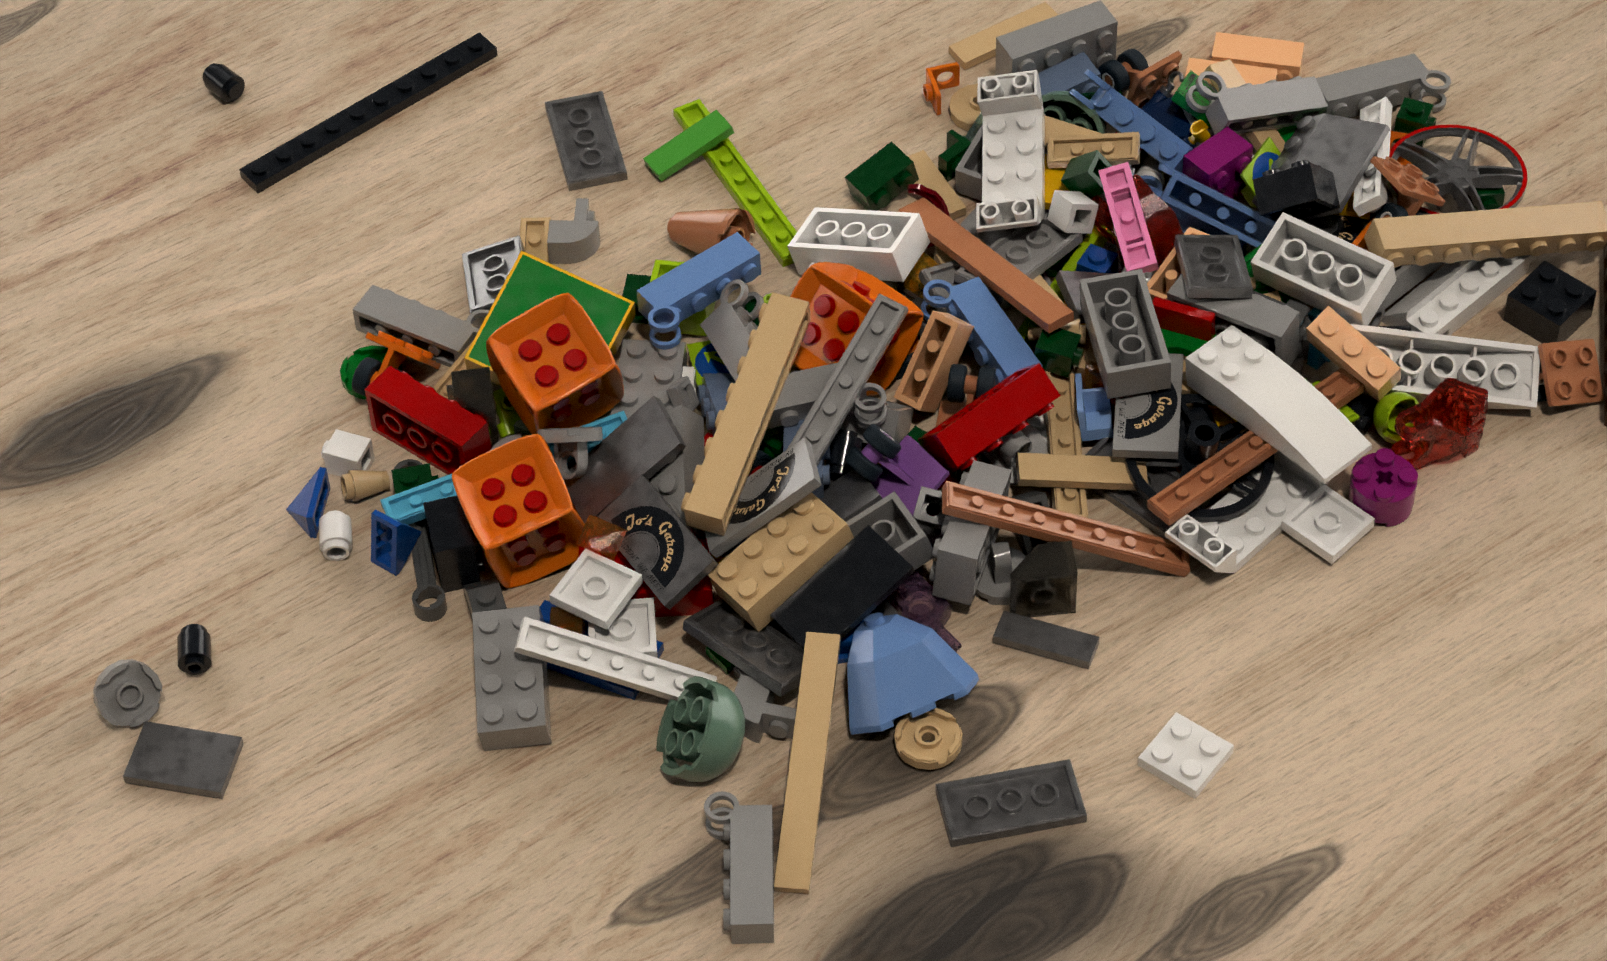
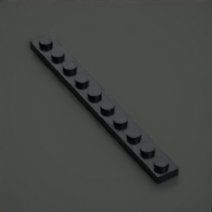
(367, 113)

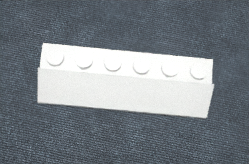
(1456, 294)

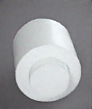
(335, 535)

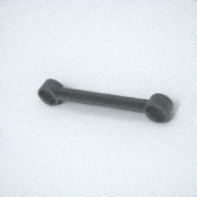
(424, 569)

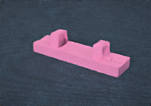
(1128, 218)

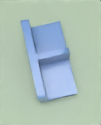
(1093, 412)

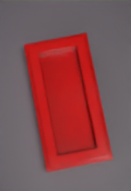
(1185, 319)

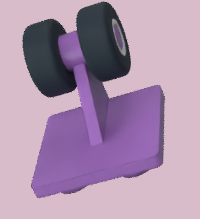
(903, 468)

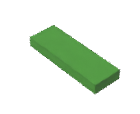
(688, 145)

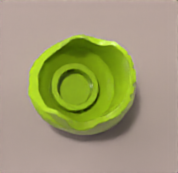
(1386, 412)

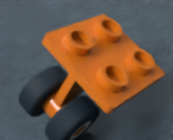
(397, 352)

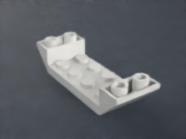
(1011, 151)
(1234, 541)

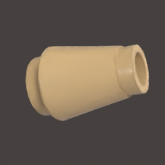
(363, 483)

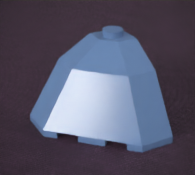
(899, 671)

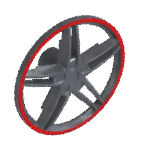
(1458, 176)

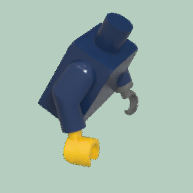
(1172, 116)

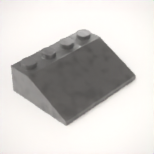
(1336, 145)

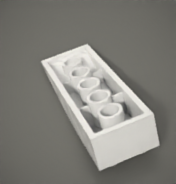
(1427, 359)
(1275, 403)

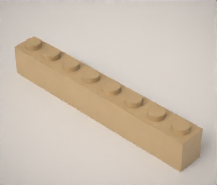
(1489, 233)
(747, 414)

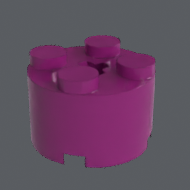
(1384, 486)

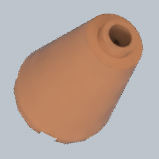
(706, 228)

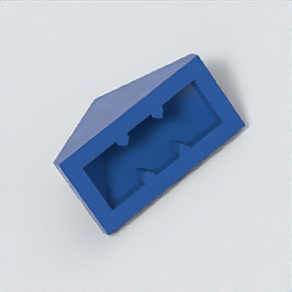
(311, 503)
(391, 542)

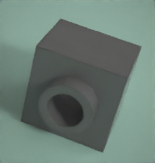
(927, 498)

